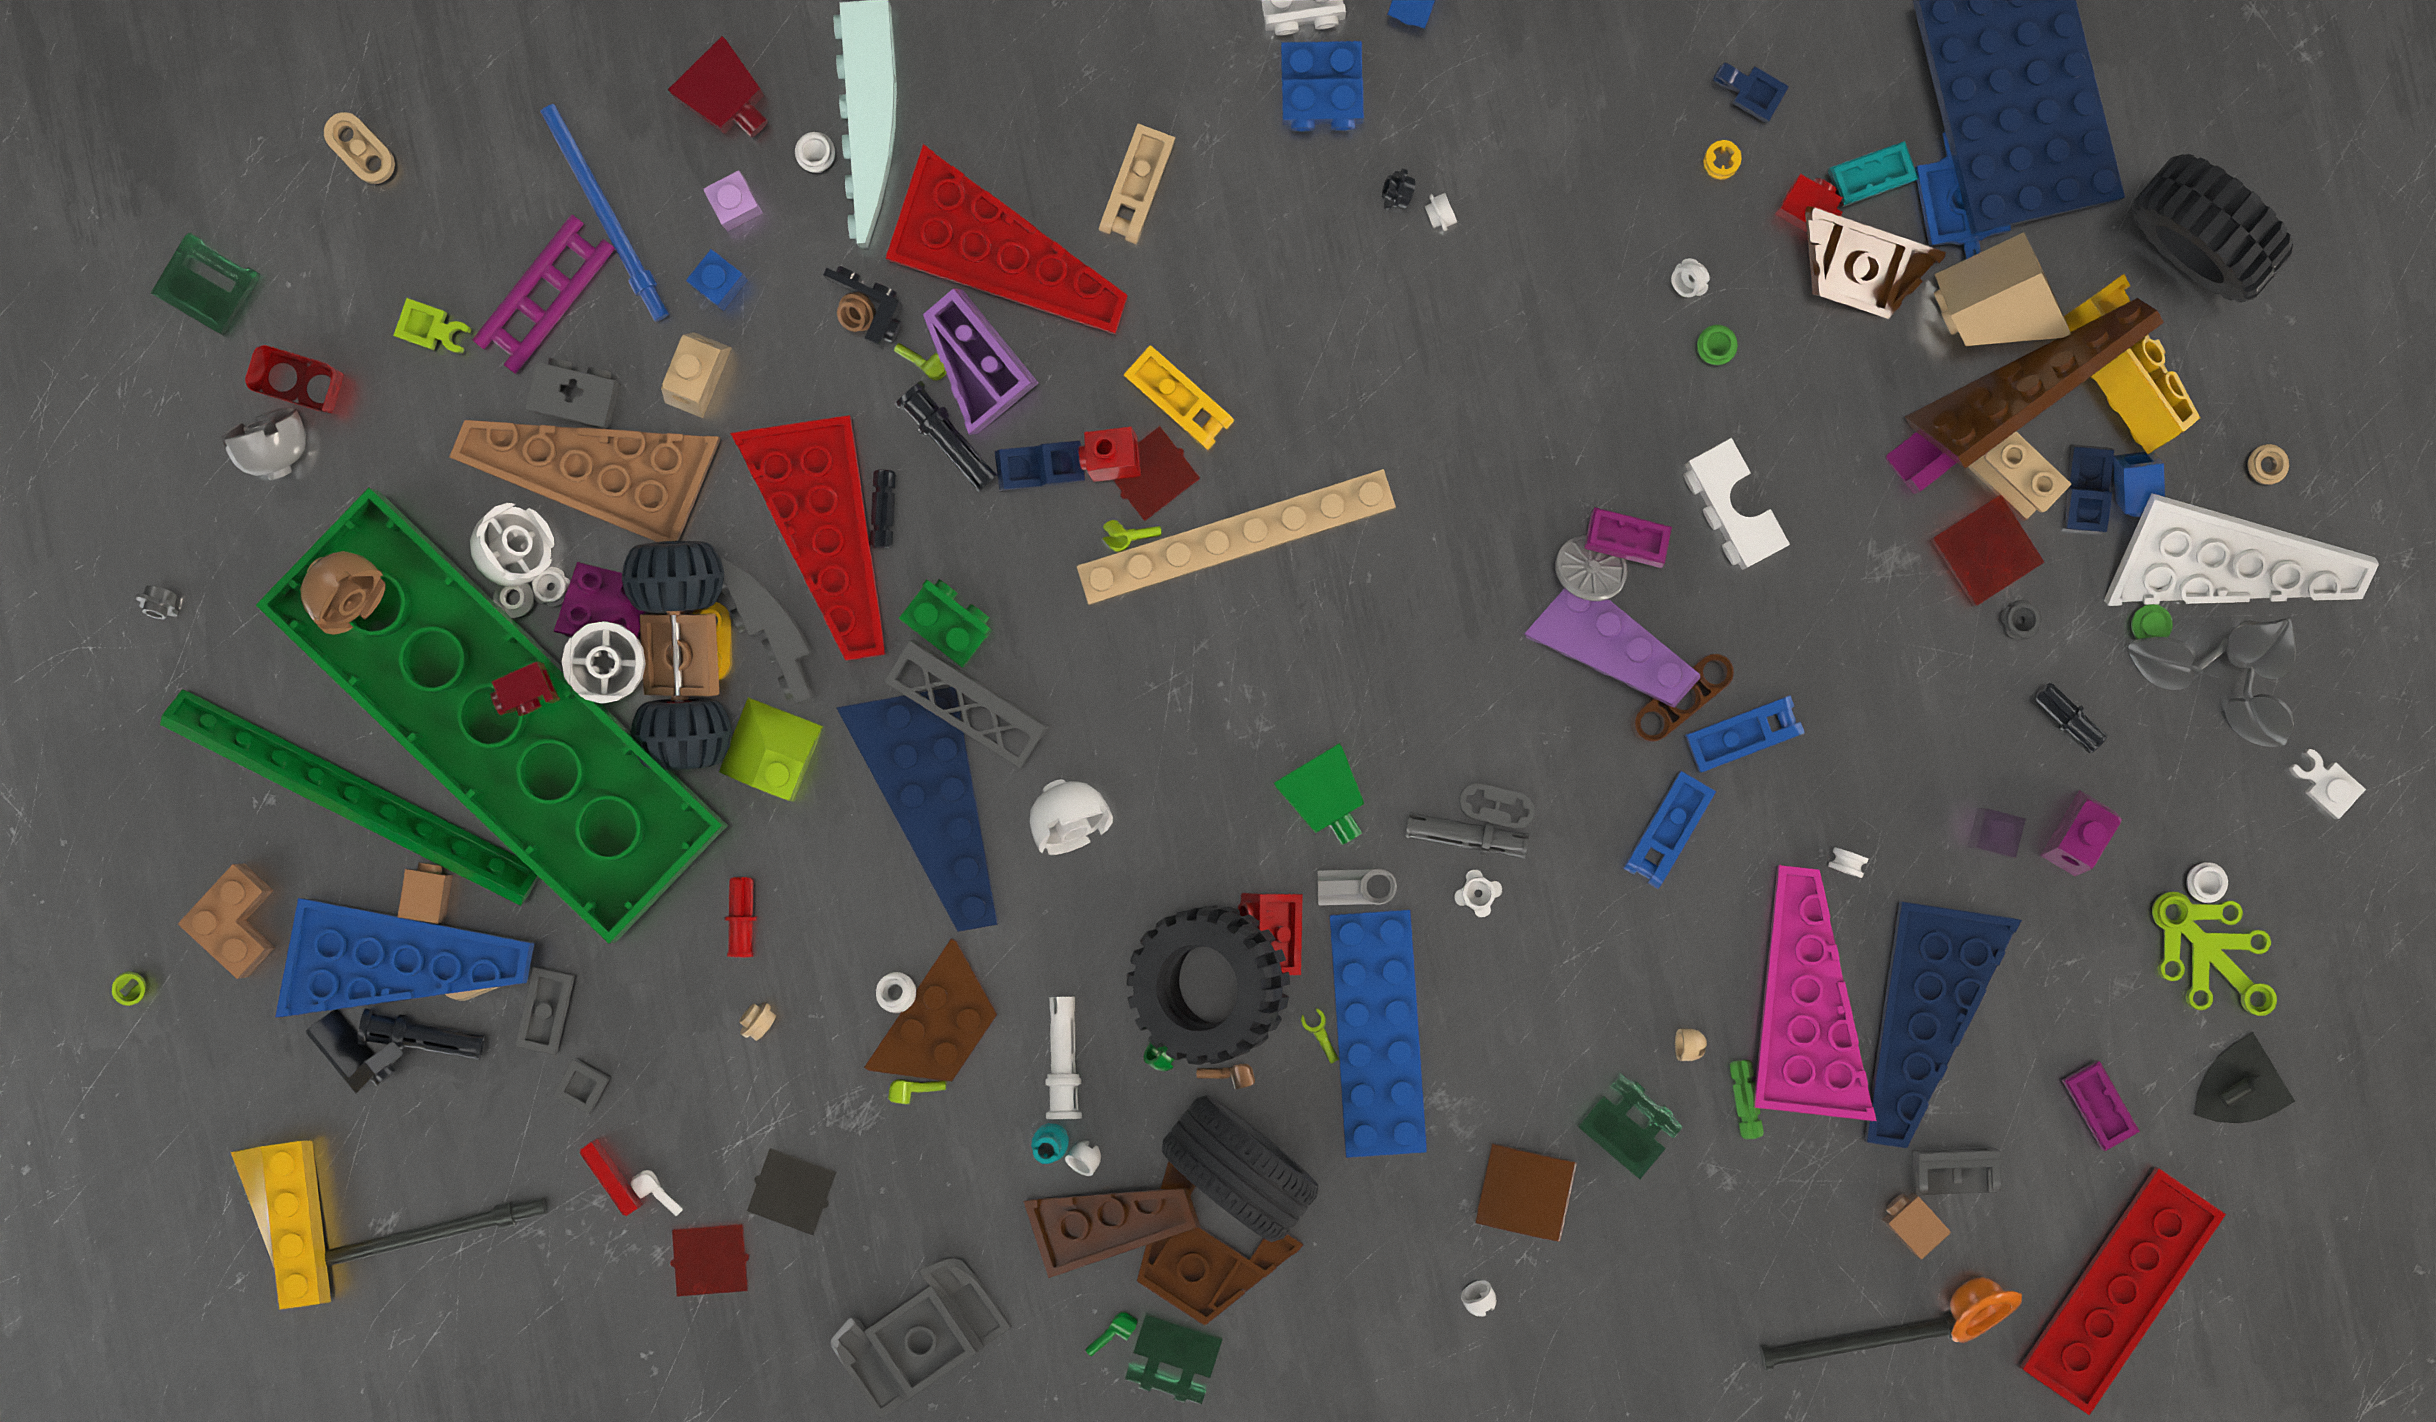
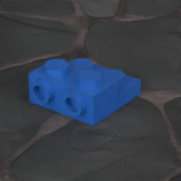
(1322, 84)

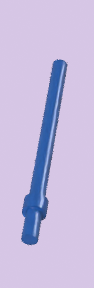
(641, 279)

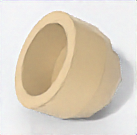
(1689, 1044)

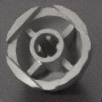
(267, 444)

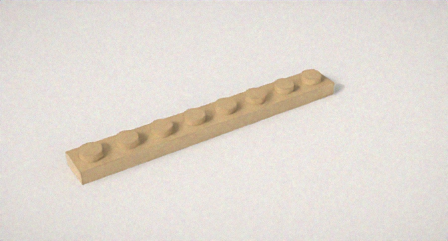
(1236, 537)

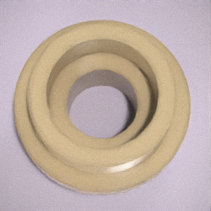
(2279, 459)
(756, 1021)

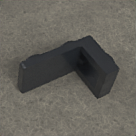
(885, 322)
(352, 1060)

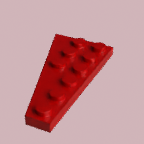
(979, 242)

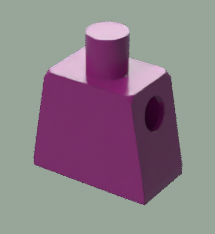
(2081, 835)

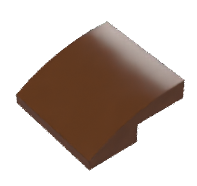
(1526, 1192)

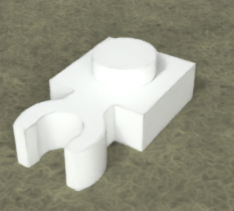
(2330, 787)

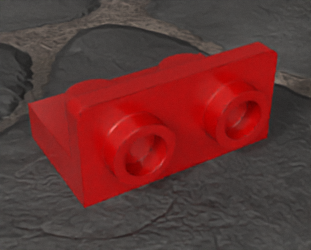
(1283, 918)

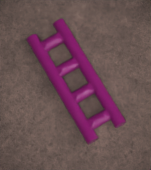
(568, 288)

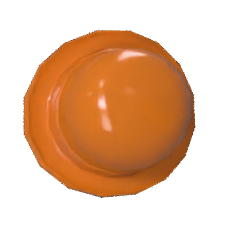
(1979, 1307)

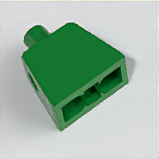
(1325, 793)

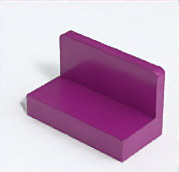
(1918, 462)

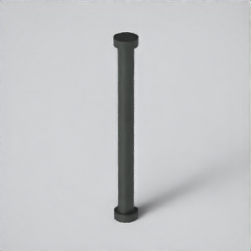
(1857, 1342)

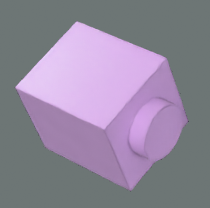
(732, 201)

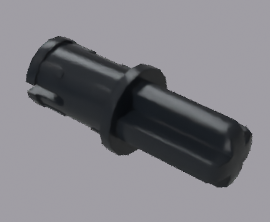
(2071, 717)

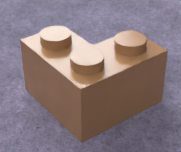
(222, 925)

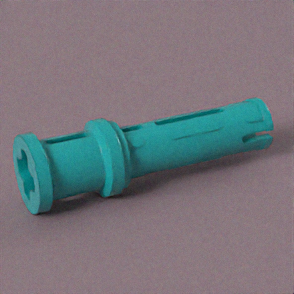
(1058, 1140)

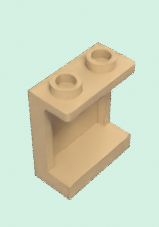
(2020, 476)

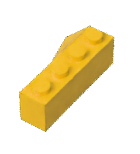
(2137, 380)
(287, 1209)

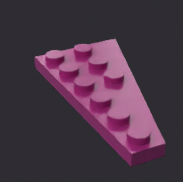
(1807, 1029)

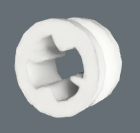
(1848, 862)

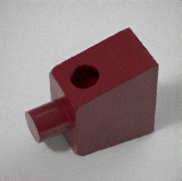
(721, 91)

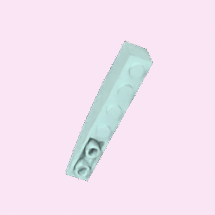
(868, 106)

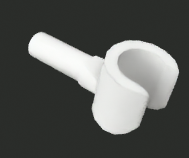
(646, 1183)

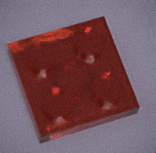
(1987, 550)

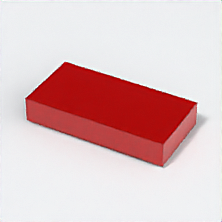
(610, 1177)

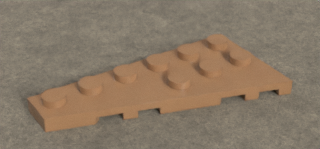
(614, 475)

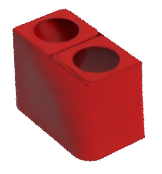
(266, 357)

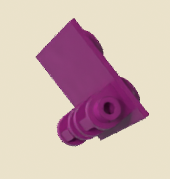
(596, 597)

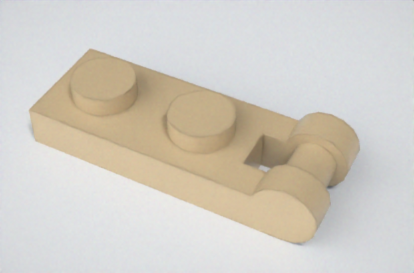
(1137, 182)

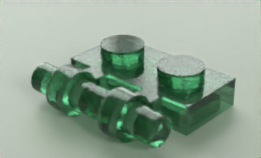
(1621, 1135)
(1177, 1346)

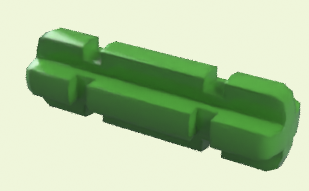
(1744, 1092)

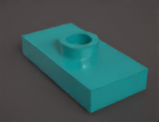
(1873, 174)

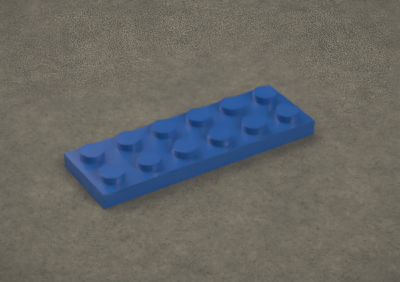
(1378, 1033)

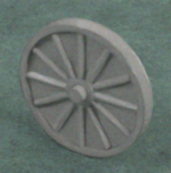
(1588, 572)

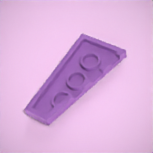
(1613, 645)

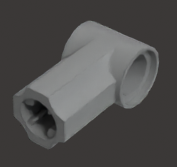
(1350, 887)

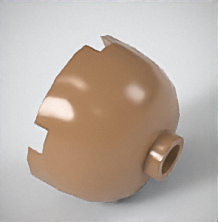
(340, 590)

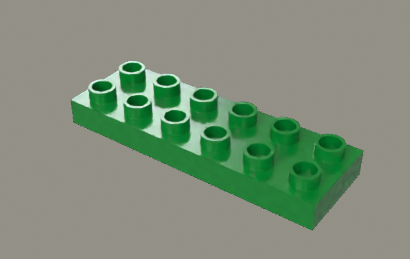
(547, 783)

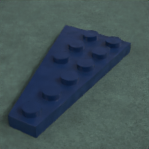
(931, 791)
(1932, 993)

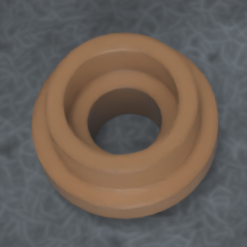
(856, 312)

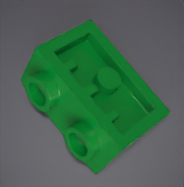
(945, 622)

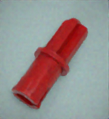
(740, 917)

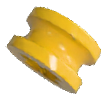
(1734, 162)

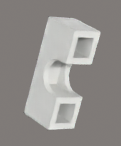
(1746, 537)

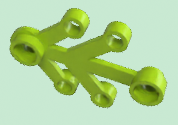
(2207, 950)

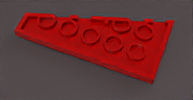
(817, 502)

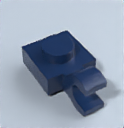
(1756, 93)

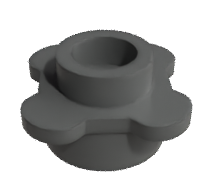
(157, 602)

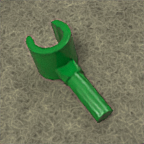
(1122, 1325)

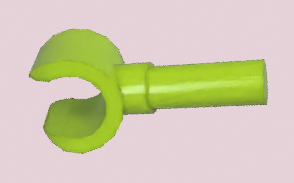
(932, 367)
(1121, 538)
(1322, 1036)
(901, 1089)

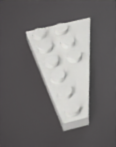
(2225, 559)

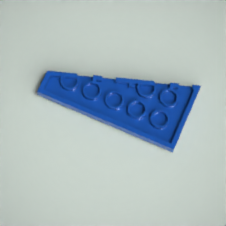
(368, 958)

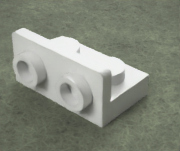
(1288, 15)

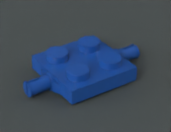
(1944, 206)

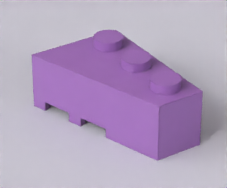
(977, 360)

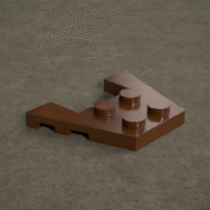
(1202, 1271)

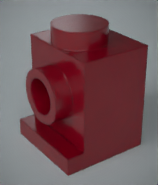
(523, 690)

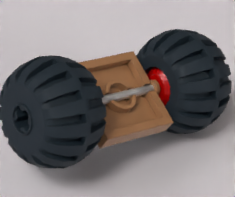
(678, 653)

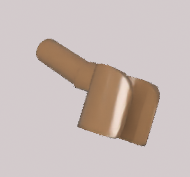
(1241, 1075)

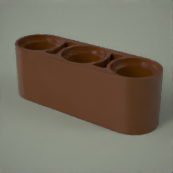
(1701, 694)

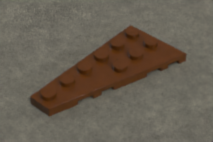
(2000, 403)

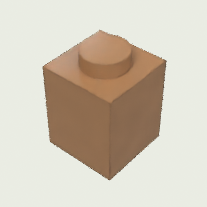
(425, 894)
(1915, 1224)

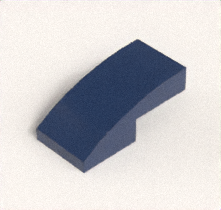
(1039, 466)
(2089, 493)

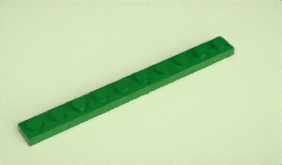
(349, 796)

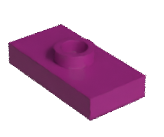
(1627, 537)
(2100, 1105)

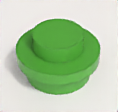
(1717, 345)
(2151, 622)

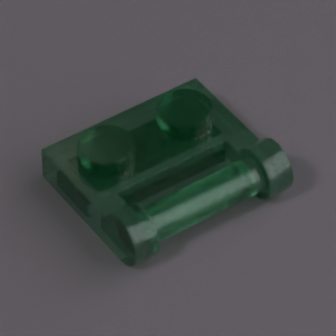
(199, 296)

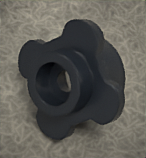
(1398, 189)

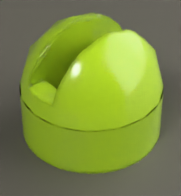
(136, 992)

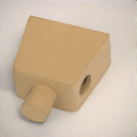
(694, 373)

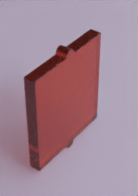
(1162, 477)
(710, 1260)

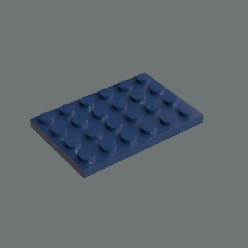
(2019, 108)

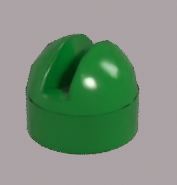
(1157, 1058)

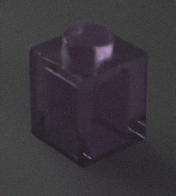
(1996, 832)

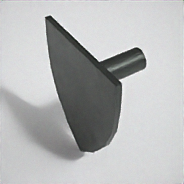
(2242, 1085)

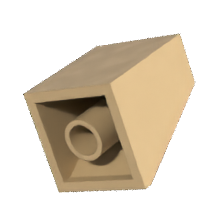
(2000, 297)

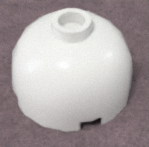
(511, 545)
(603, 662)
(1066, 815)

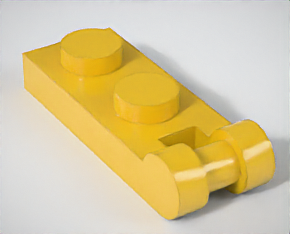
(1177, 396)

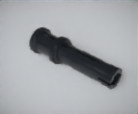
(934, 422)
(404, 1033)

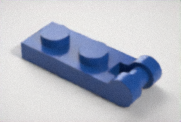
(1743, 734)
(1670, 828)

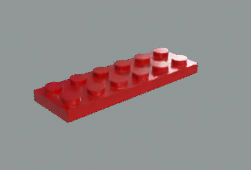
(2122, 1290)

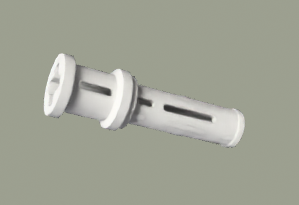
(1063, 1077)

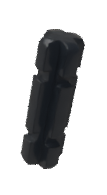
(882, 509)

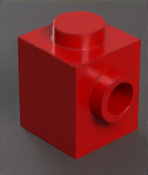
(1806, 193)
(1110, 454)

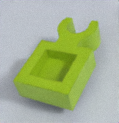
(426, 325)

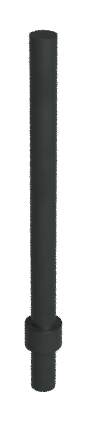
(503, 1216)

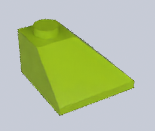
(770, 749)

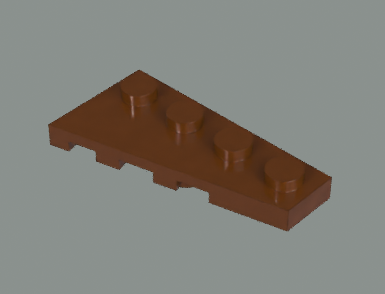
(1099, 1226)

